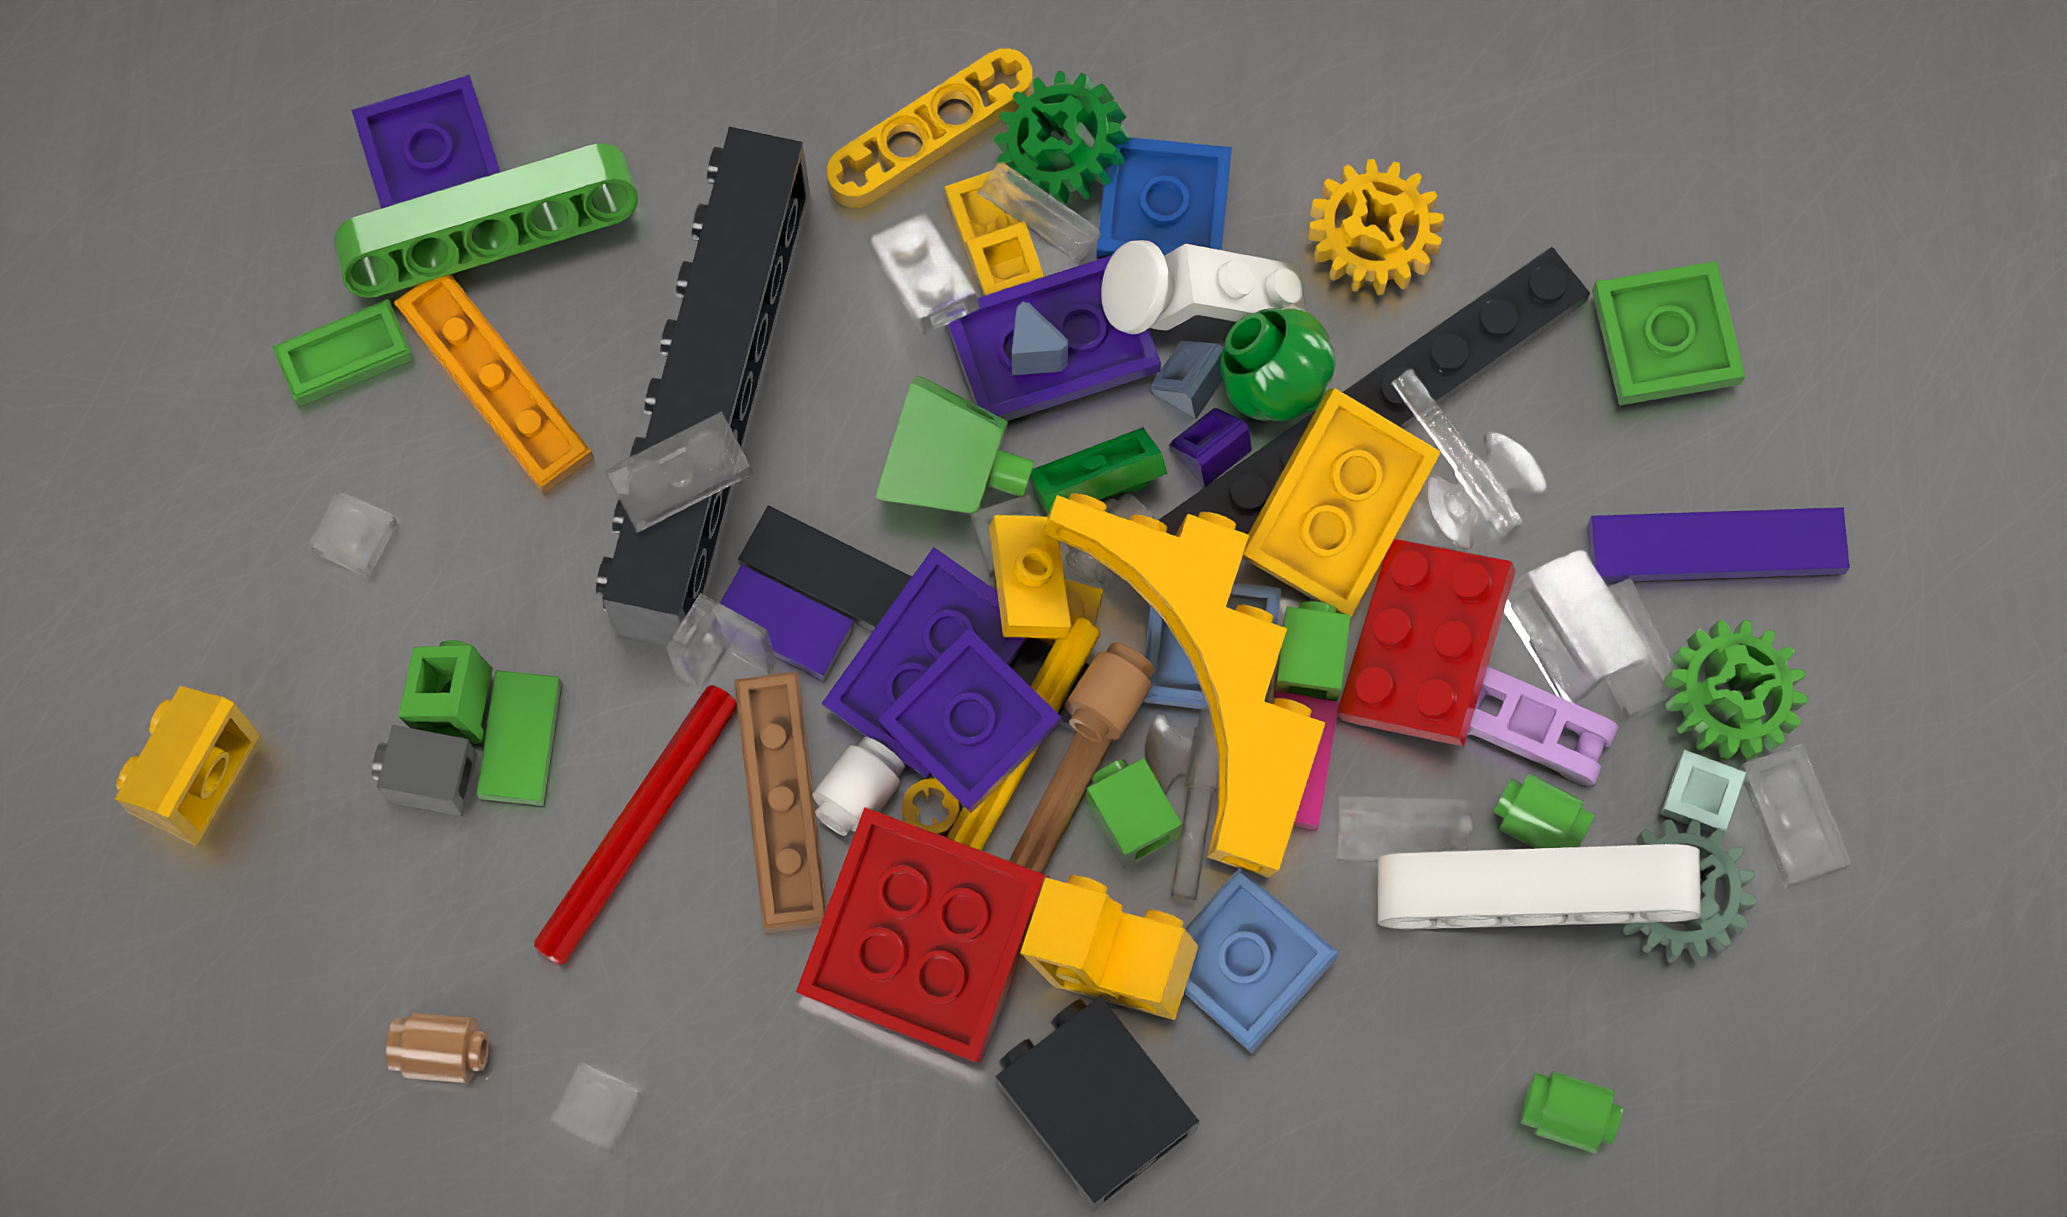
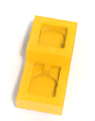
(993, 240)

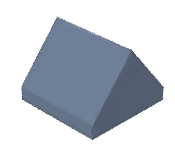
(1036, 344)
(1190, 376)

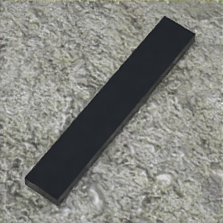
(850, 581)

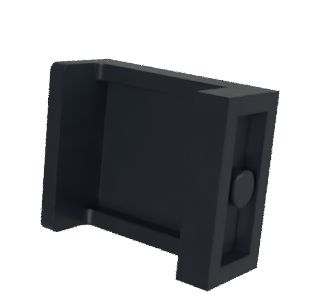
(1095, 1100)

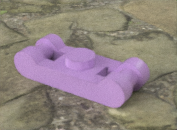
(1533, 722)

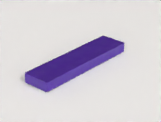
(1719, 544)

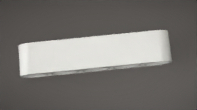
(1539, 887)

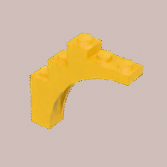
(1188, 580)

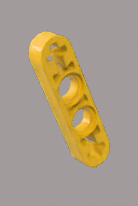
(923, 120)

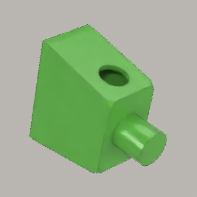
(948, 453)

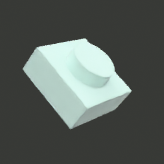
(1702, 792)

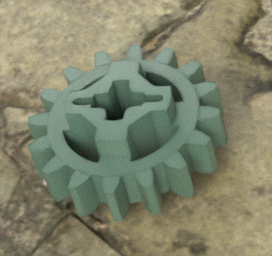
(1711, 925)

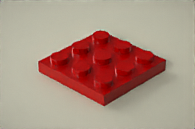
(922, 935)

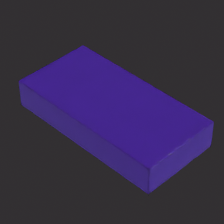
(797, 626)

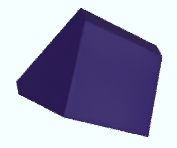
(1212, 445)

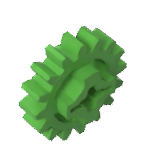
(1745, 665)

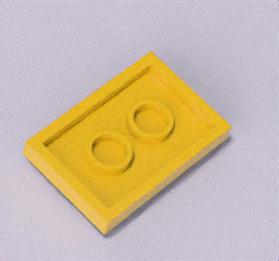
(1339, 502)

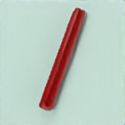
(635, 825)

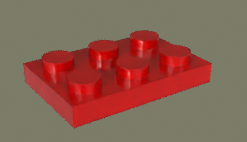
(1426, 642)

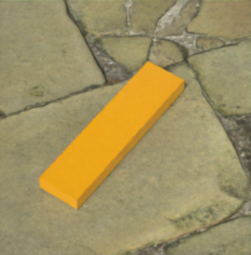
(494, 381)

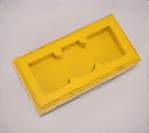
(1029, 578)

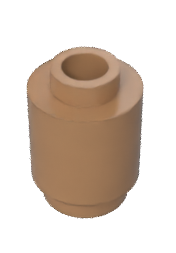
(1110, 693)
(436, 1047)

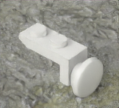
(1162, 291)

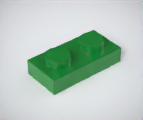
(1101, 470)

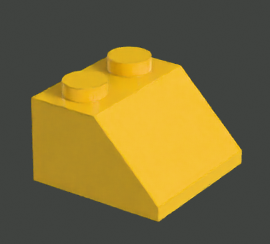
(186, 763)

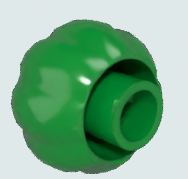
(1277, 364)

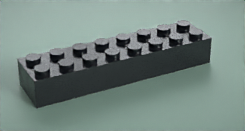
(710, 368)

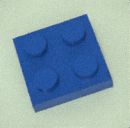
(1165, 196)

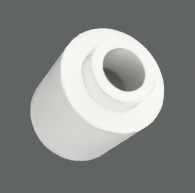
(859, 779)

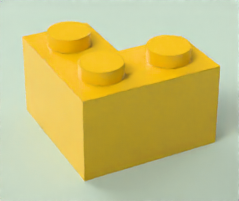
(1095, 949)

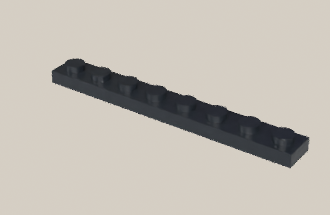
(1441, 359)

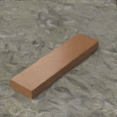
(781, 802)

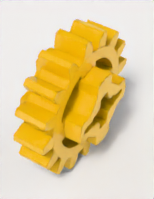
(1367, 251)

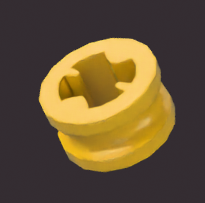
(926, 788)

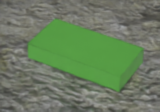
(343, 353)
(519, 738)

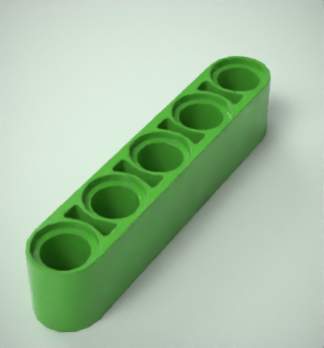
(485, 220)

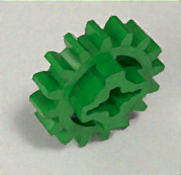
(1075, 111)

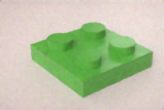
(1668, 333)

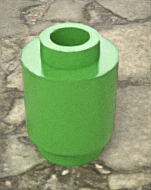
(1542, 814)
(1571, 1111)

